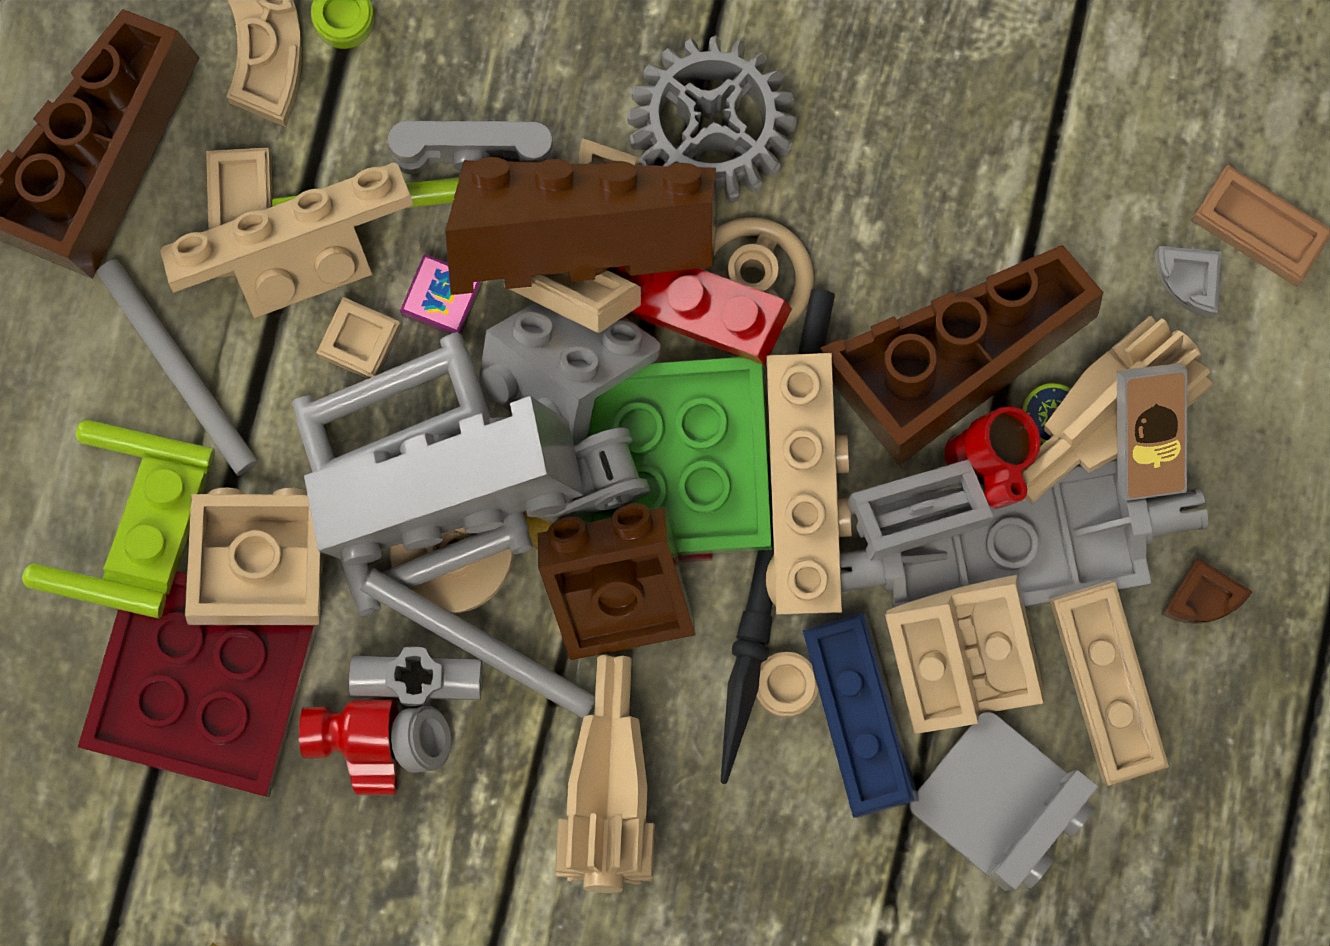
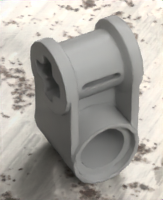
(606, 476)

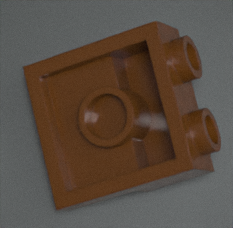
(615, 581)

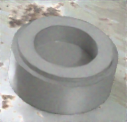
(421, 739)

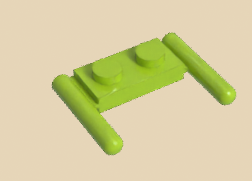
(151, 527)

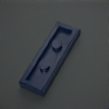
(860, 715)

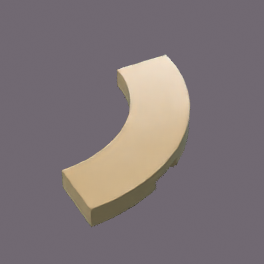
(267, 58)

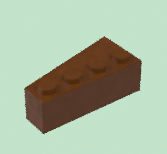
(92, 145)
(577, 220)
(945, 360)

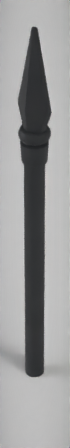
(756, 620)

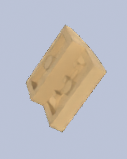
(965, 654)

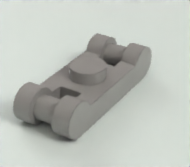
(425, 142)

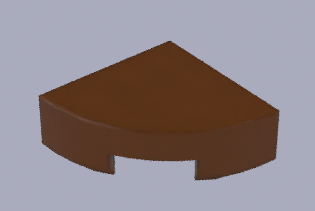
(1205, 595)

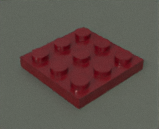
(198, 695)

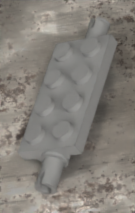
(1055, 546)

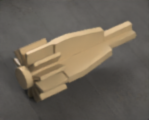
(1086, 420)
(607, 792)

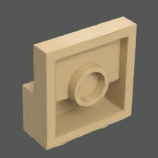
(252, 559)

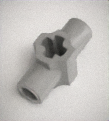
(381, 677)

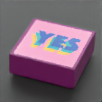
(431, 300)

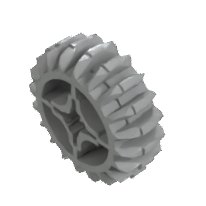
(740, 79)

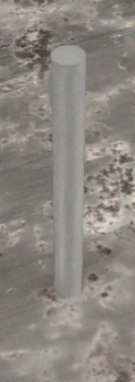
(177, 367)
(478, 643)

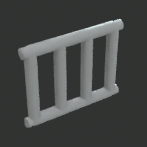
(450, 359)

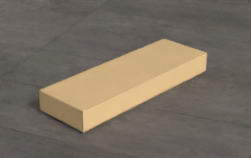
(1109, 682)

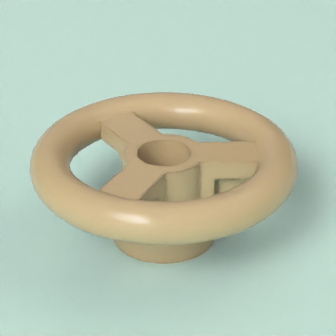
(762, 257)

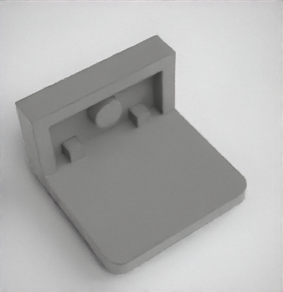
(561, 362)
(1003, 802)

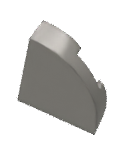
(1190, 277)

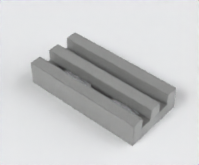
(870, 527)

